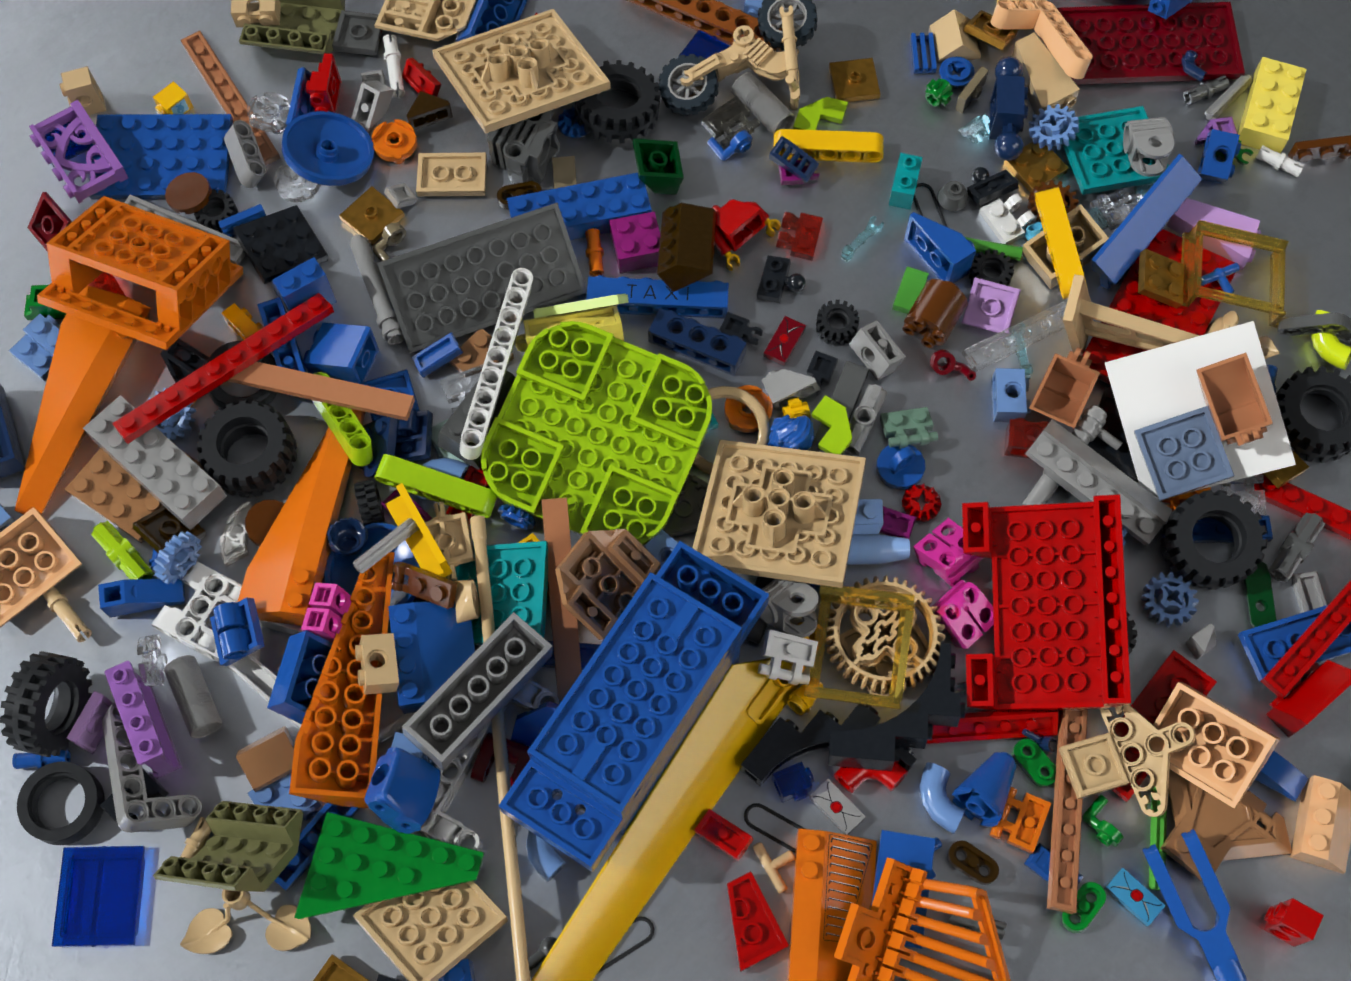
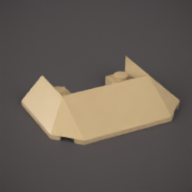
(425, 18)

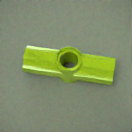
(121, 552)

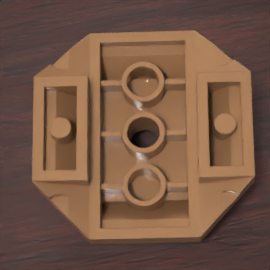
(601, 557)

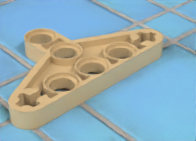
(1154, 763)

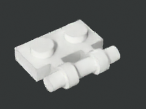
(790, 649)

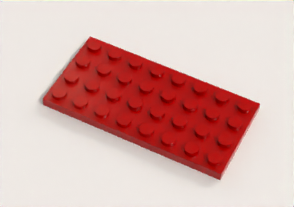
(1128, 300)

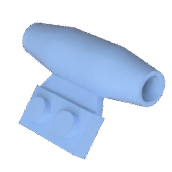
(867, 543)

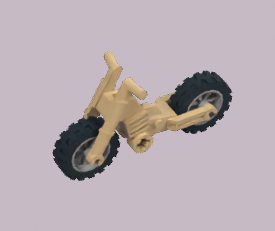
(702, 74)

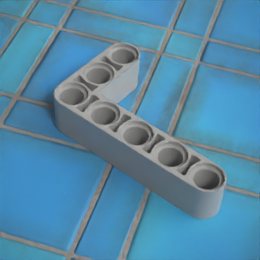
(133, 778)

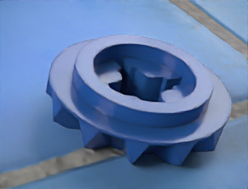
(958, 65)
(565, 124)
(516, 517)

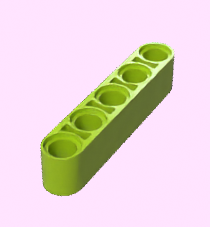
(347, 431)
(436, 486)

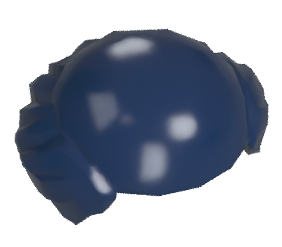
(347, 536)

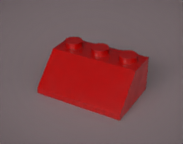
(1309, 696)

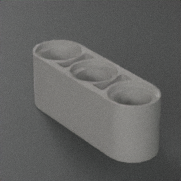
(245, 154)

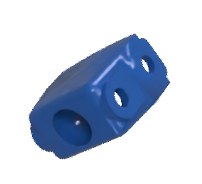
(403, 790)

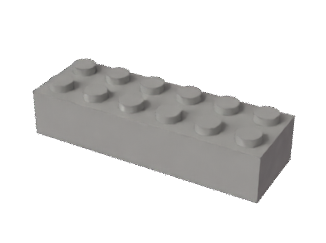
(158, 466)
(477, 691)

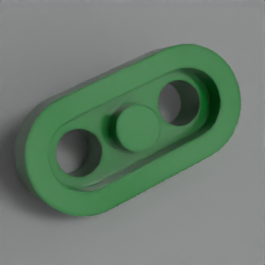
(1034, 763)
(1085, 910)

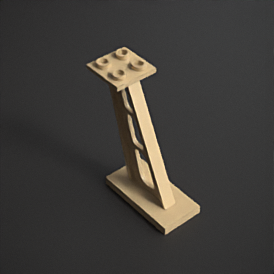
(1136, 332)

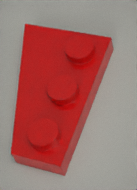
(753, 923)

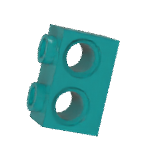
(905, 181)

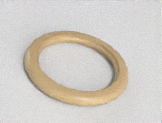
(756, 408)

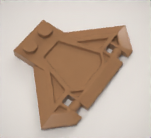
(1220, 828)

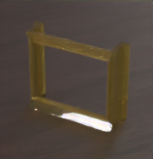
(1192, 259)
(871, 599)

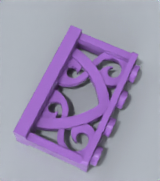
(80, 123)
(142, 720)

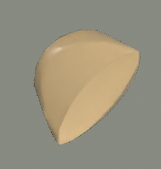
(466, 601)

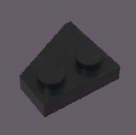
(182, 359)

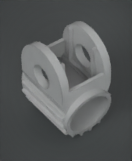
(1148, 139)
(785, 606)

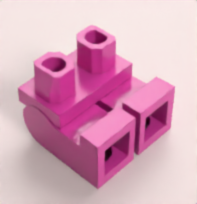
(946, 553)
(329, 606)
(965, 614)

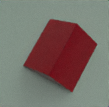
(47, 220)

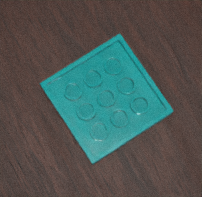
(1099, 154)
(517, 584)

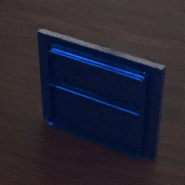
(99, 896)

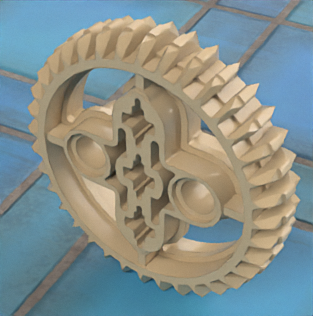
(886, 622)

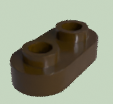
(516, 190)
(973, 861)

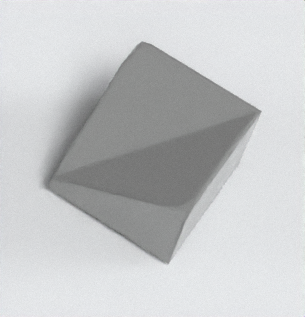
(1202, 641)

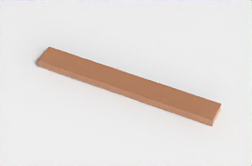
(225, 89)
(326, 390)
(563, 622)
(1066, 820)

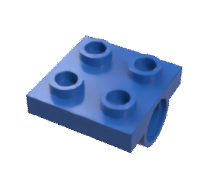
(236, 630)

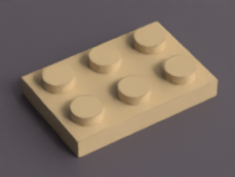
(451, 174)

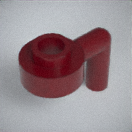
(950, 365)

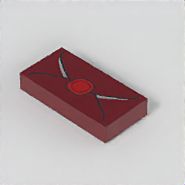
(784, 340)

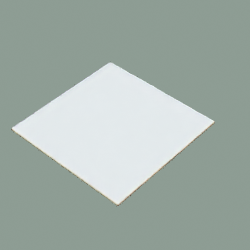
(1166, 384)

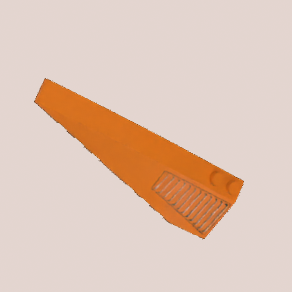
(828, 877)

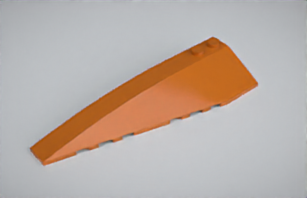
(296, 544)

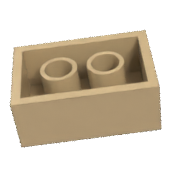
(1087, 238)

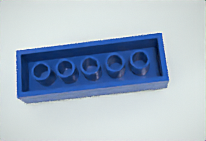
(589, 203)

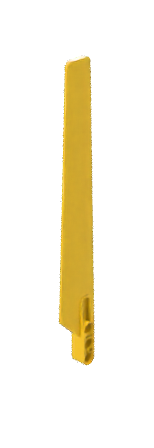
(664, 825)

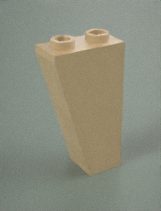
(1044, 76)

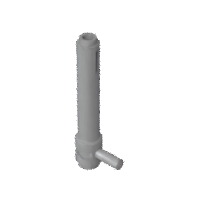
(377, 290)
(1086, 430)

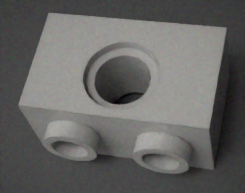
(877, 350)

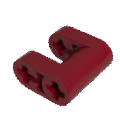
(516, 757)

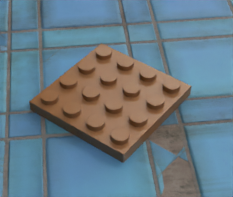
(113, 493)

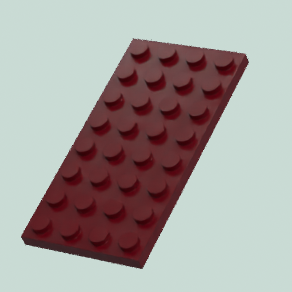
(1143, 47)

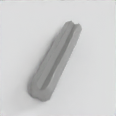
(1228, 97)
(385, 545)

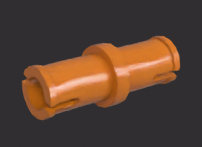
(594, 252)

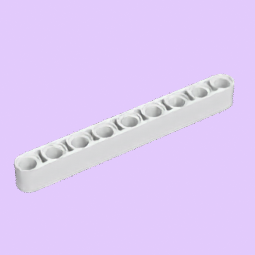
(496, 371)

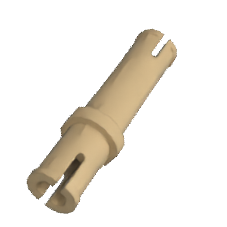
(59, 604)

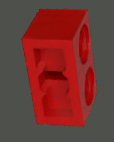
(1292, 922)

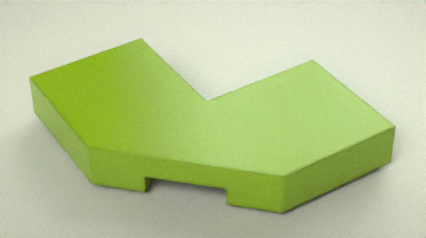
(825, 108)
(835, 417)

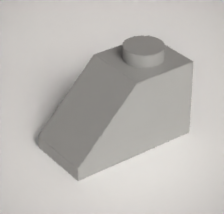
(371, 104)
(786, 385)

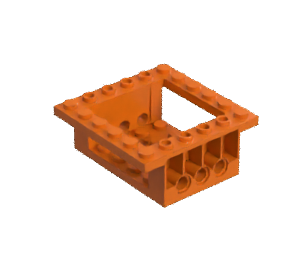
(176, 260)

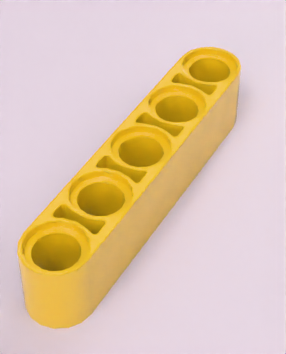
(835, 145)
(1058, 238)

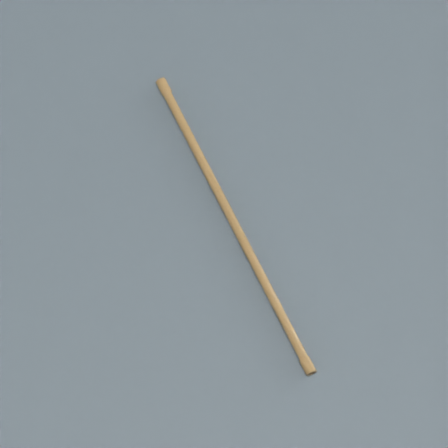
(479, 537)

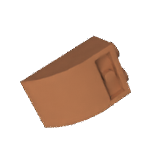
(1065, 388)
(1234, 400)

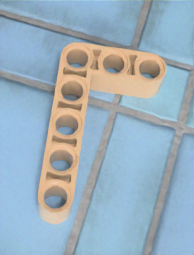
(1050, 27)

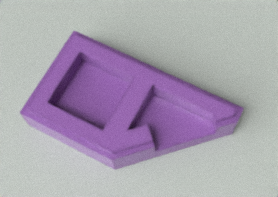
(1222, 124)

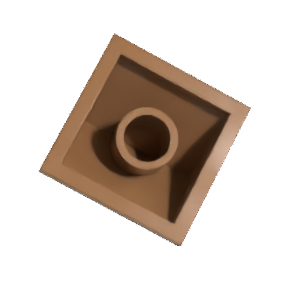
(267, 758)

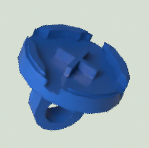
(900, 467)

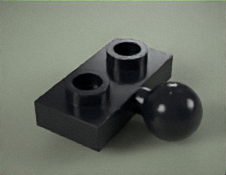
(992, 187)
(775, 279)

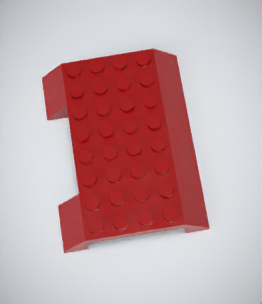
(1053, 606)

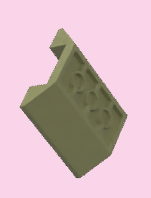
(302, 27)
(245, 852)

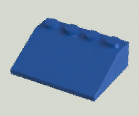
(427, 649)

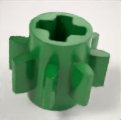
(938, 92)

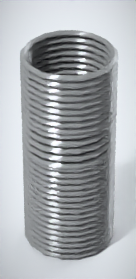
(762, 102)
(189, 690)

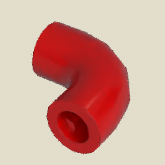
(852, 778)

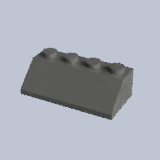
(451, 432)

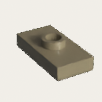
(972, 89)

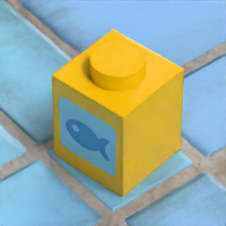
(172, 100)

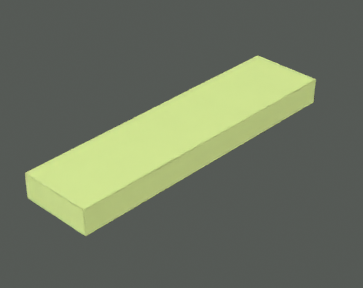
(581, 305)

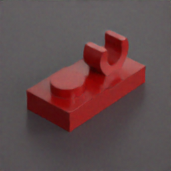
(420, 78)
(723, 835)

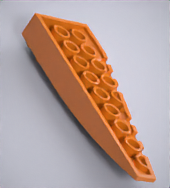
(78, 382)
(341, 726)

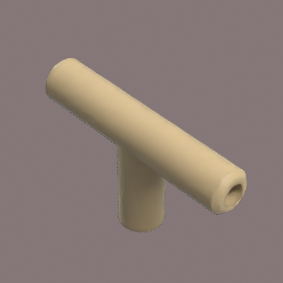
(772, 866)

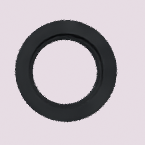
(222, 398)
(38, 782)

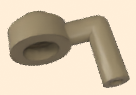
(391, 235)

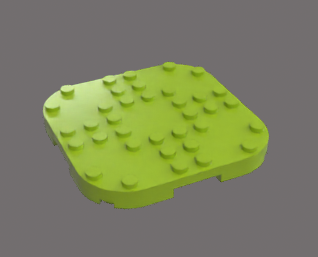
(597, 428)

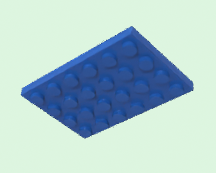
(161, 148)

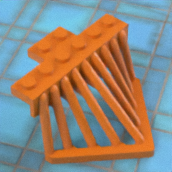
(877, 937)

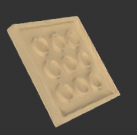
(431, 929)

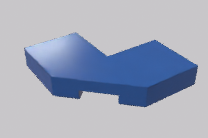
(529, 724)

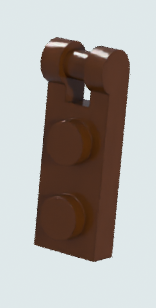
(1321, 149)
(424, 584)

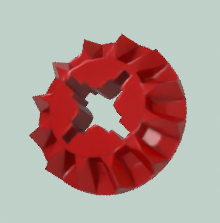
(912, 507)

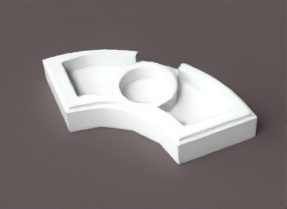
(234, 537)

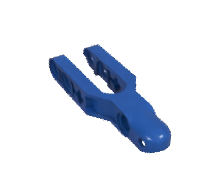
(1214, 941)

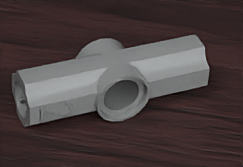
(869, 409)

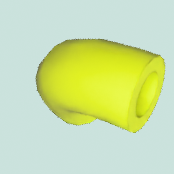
(1331, 348)

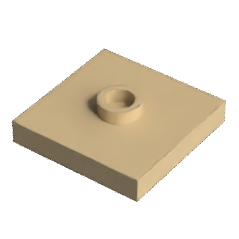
(1093, 765)

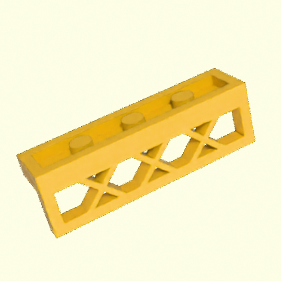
(421, 542)

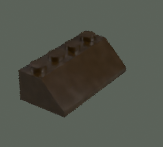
(686, 245)

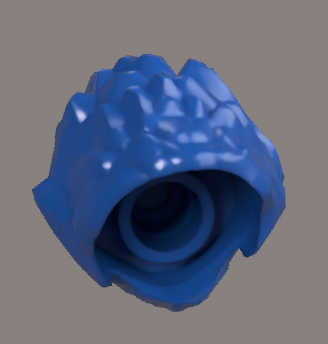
(792, 432)

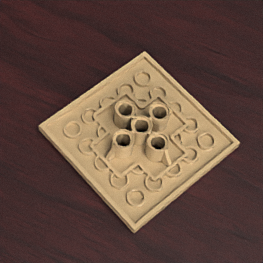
(520, 70)
(781, 512)

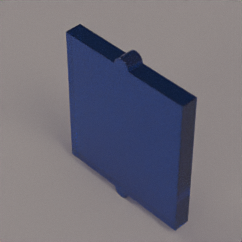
(704, 45)

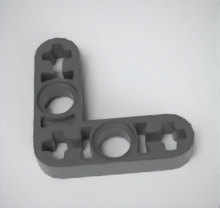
(1334, 323)

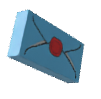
(1134, 897)

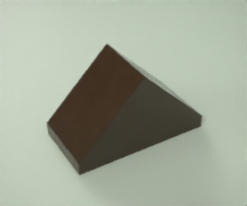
(428, 111)

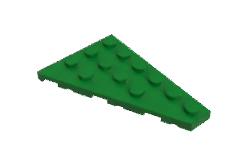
(373, 863)

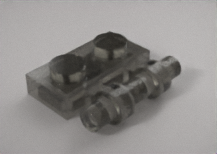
(726, 117)

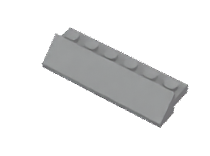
(1089, 474)

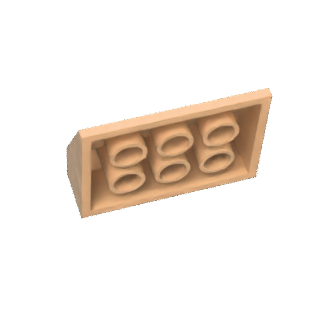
(30, 563)
(1226, 747)

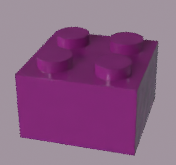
(636, 241)

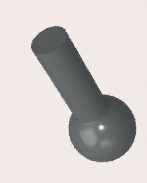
(544, 948)

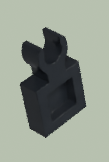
(740, 327)
(822, 368)

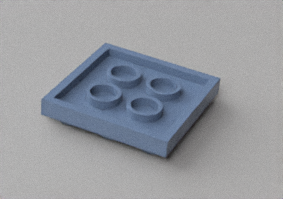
(1183, 453)

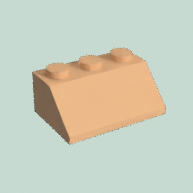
(1323, 824)

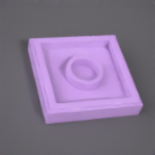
(990, 305)
(88, 728)

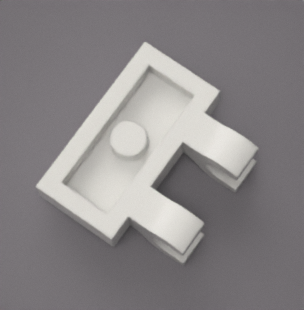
(1003, 223)

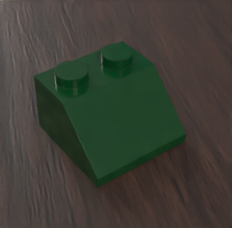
(659, 165)

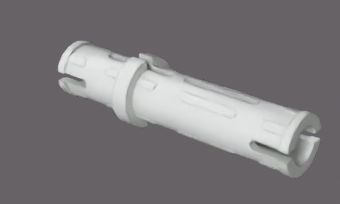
(393, 58)

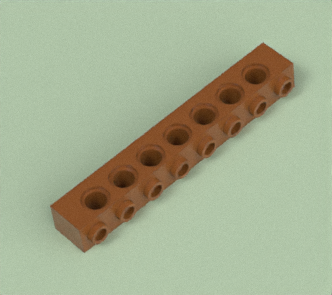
(705, 15)

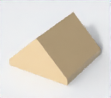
(952, 40)

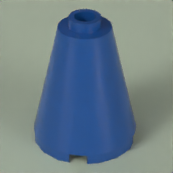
(987, 789)

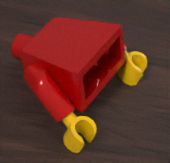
(737, 224)

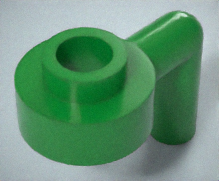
(1106, 832)

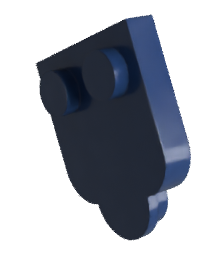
(383, 440)

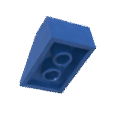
(940, 248)

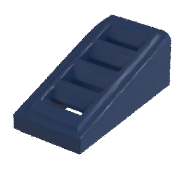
(798, 153)

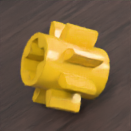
(796, 408)

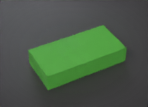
(909, 289)

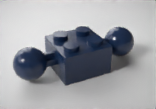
(1008, 108)

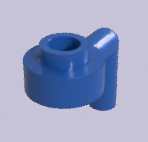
(739, 143)

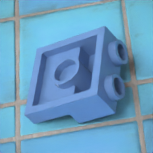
(38, 345)
(278, 796)

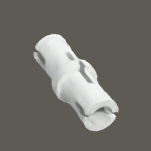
(1280, 161)

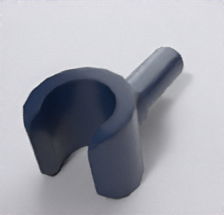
(1042, 741)

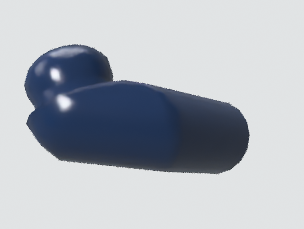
(1190, 67)

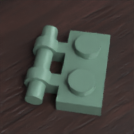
(907, 422)

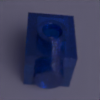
(793, 782)

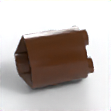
(935, 312)

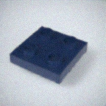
(414, 436)

